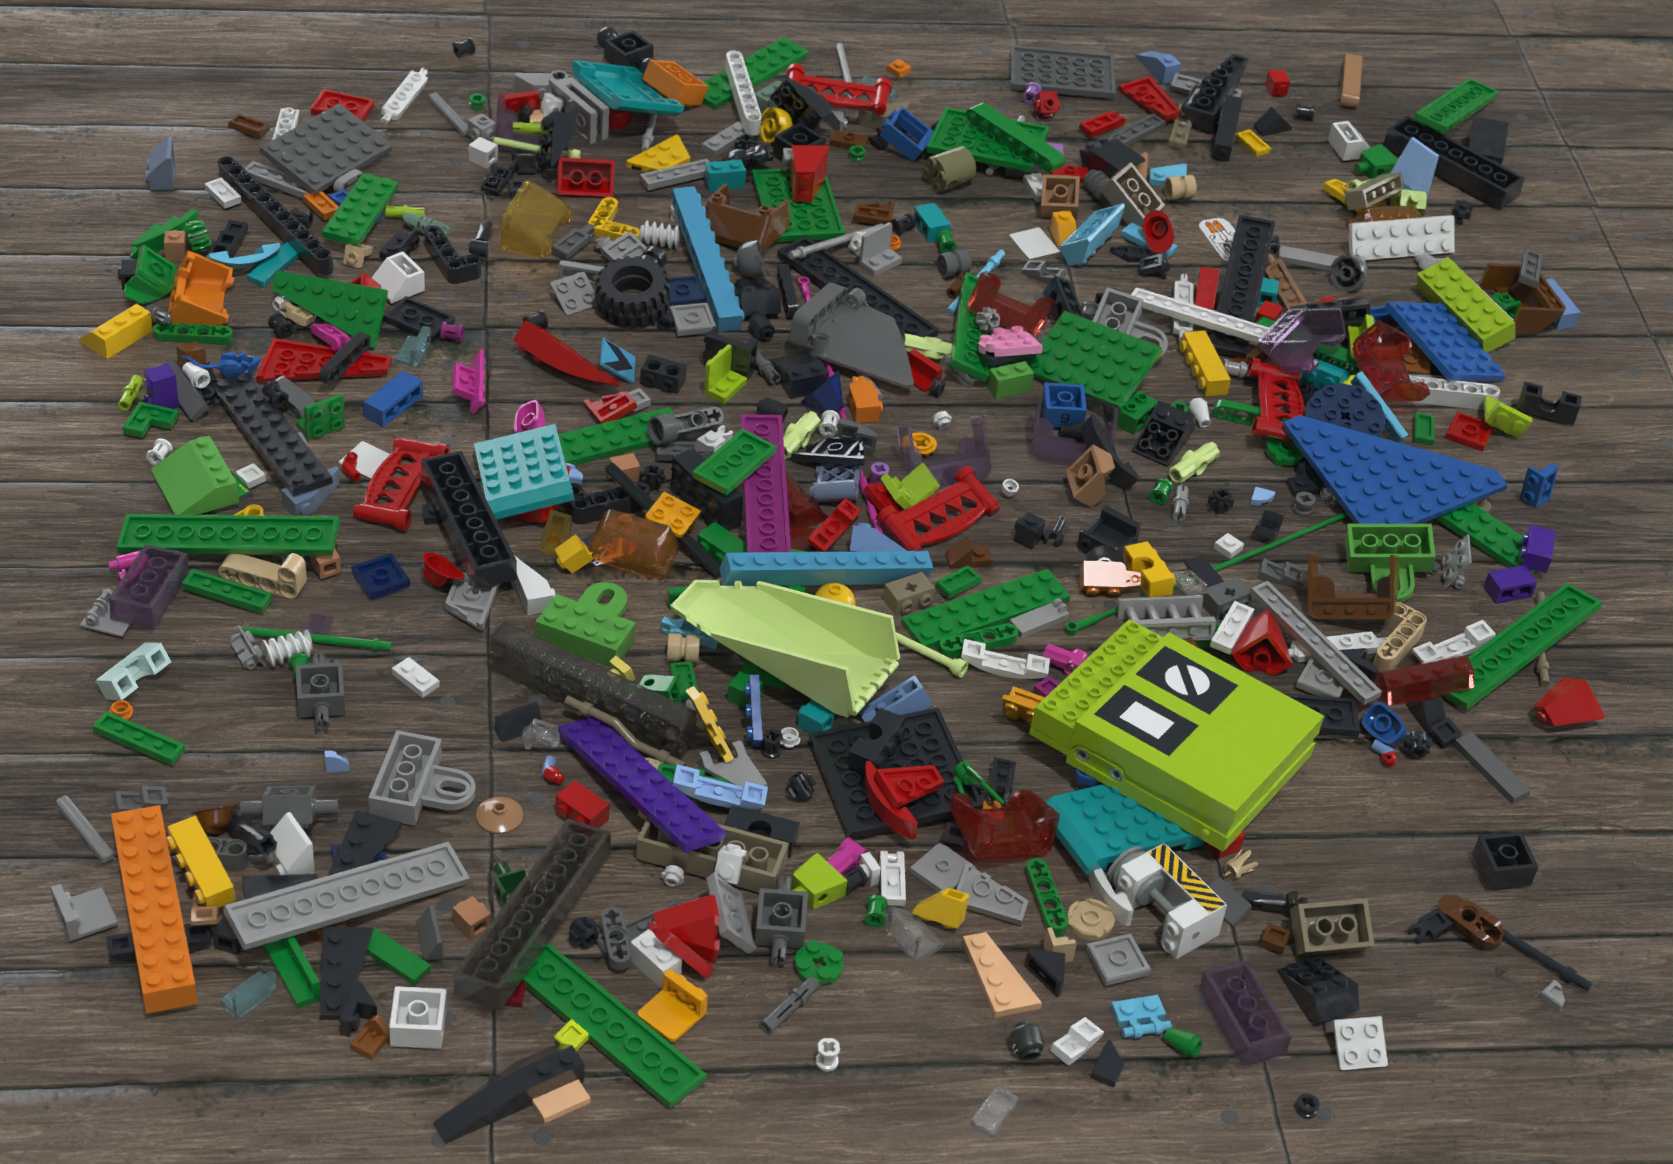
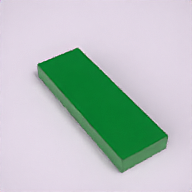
(397, 958)

